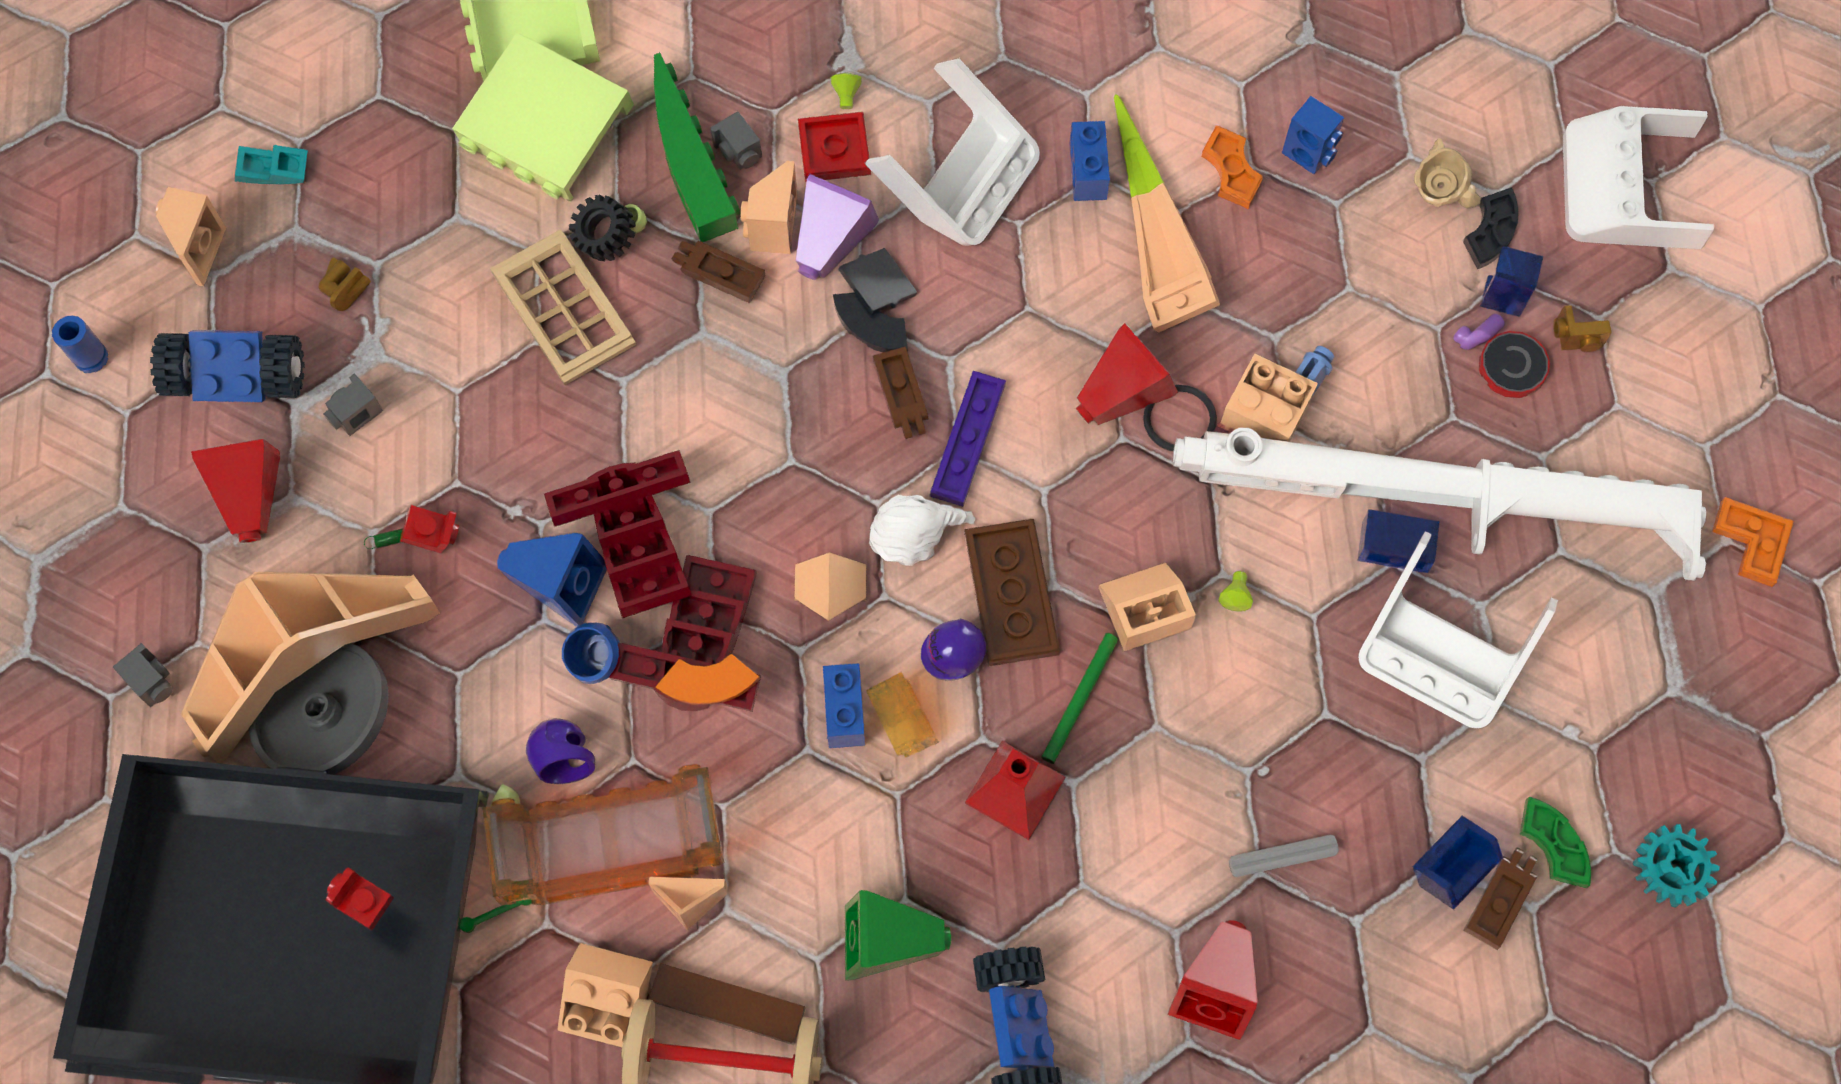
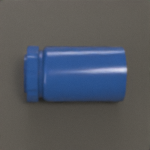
(80, 344)

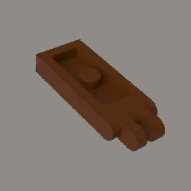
(719, 270)
(901, 390)
(1502, 900)

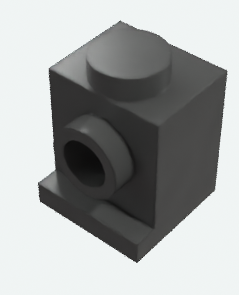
(736, 141)
(352, 406)
(145, 675)

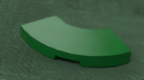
(1559, 841)

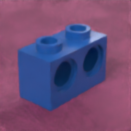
(1313, 135)
(1089, 160)
(843, 705)

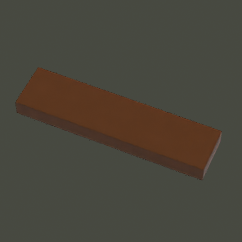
(727, 1003)

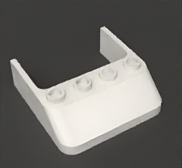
(976, 175)
(1607, 178)
(1441, 660)

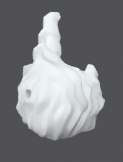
(911, 527)

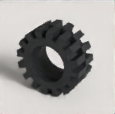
(588, 220)

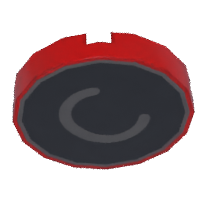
(1514, 364)

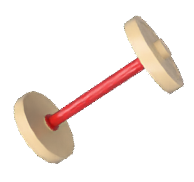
(639, 1049)

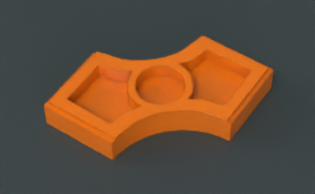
(1237, 178)

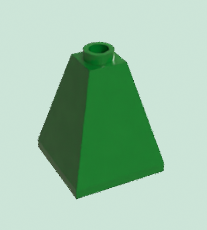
(888, 935)

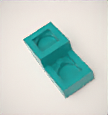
(278, 166)

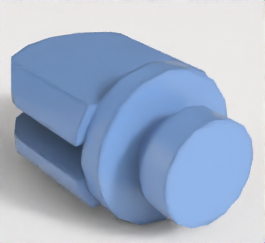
(1316, 365)

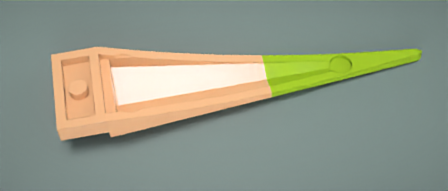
(1172, 269)

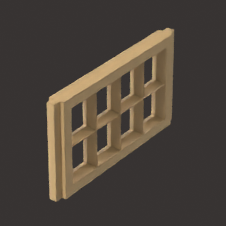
(595, 355)

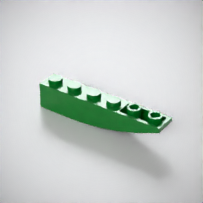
(691, 159)

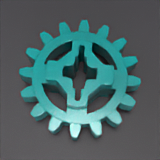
(1679, 879)

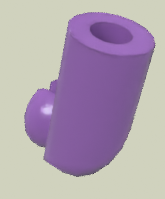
(1481, 334)

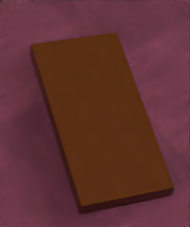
(1011, 592)

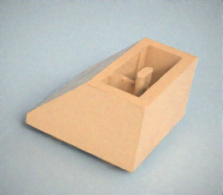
(1269, 400)
(1147, 606)
(601, 993)

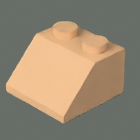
(771, 211)
(192, 229)

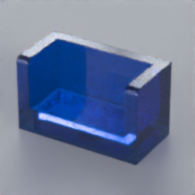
(1512, 282)
(1392, 539)
(1457, 862)

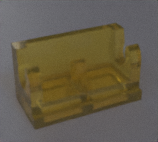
(902, 715)

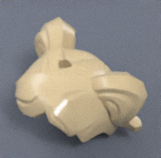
(1450, 170)

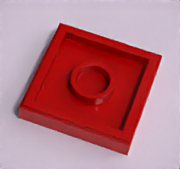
(834, 146)

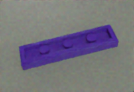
(967, 438)

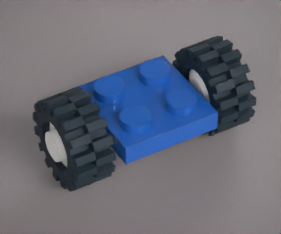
(227, 365)
(1018, 1014)

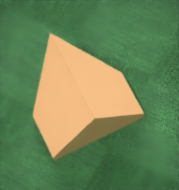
(830, 584)
(688, 897)

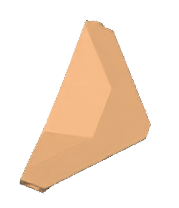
(279, 630)

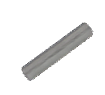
(1283, 855)

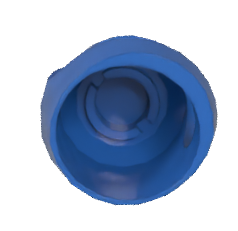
(591, 652)

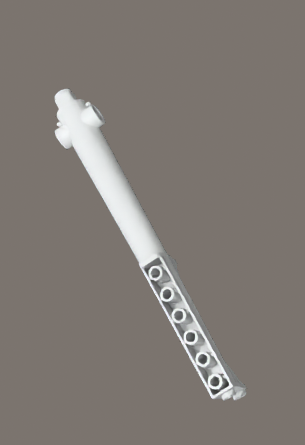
(1488, 489)

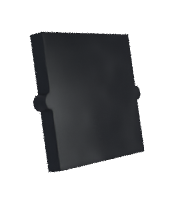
(877, 281)

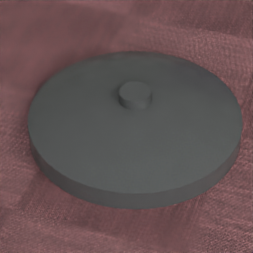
(324, 714)

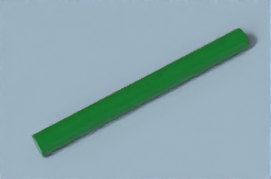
(1079, 698)

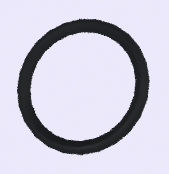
(1180, 388)

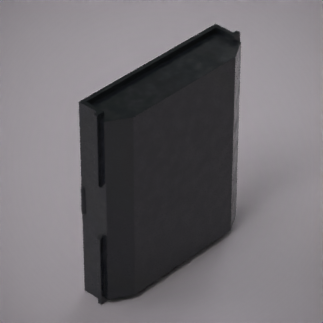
(217, 937)

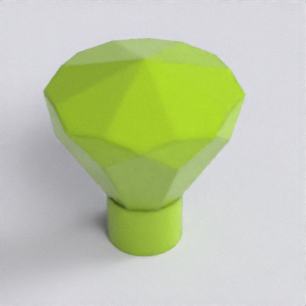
(846, 86)
(1236, 595)

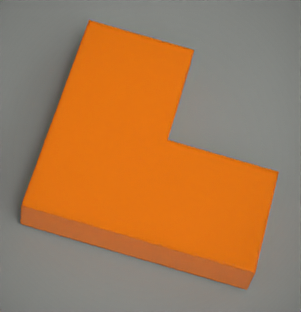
(1764, 536)

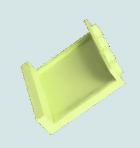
(556, 24)
(540, 115)

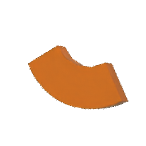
(707, 684)

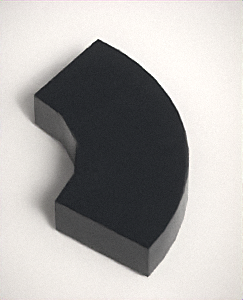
(1496, 227)
(875, 330)

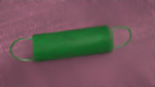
(386, 538)

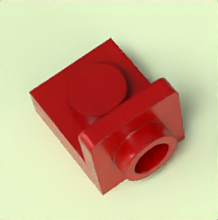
(429, 529)
(358, 898)

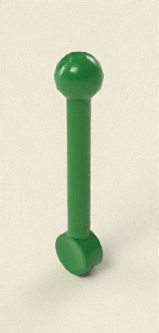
(468, 925)

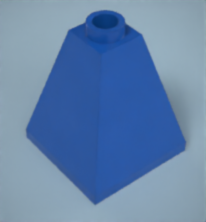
(557, 572)

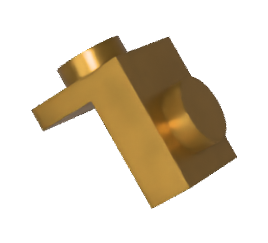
(1581, 335)

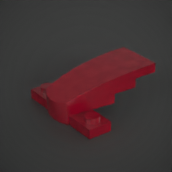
(630, 528)
(699, 630)

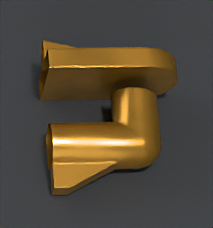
(348, 290)

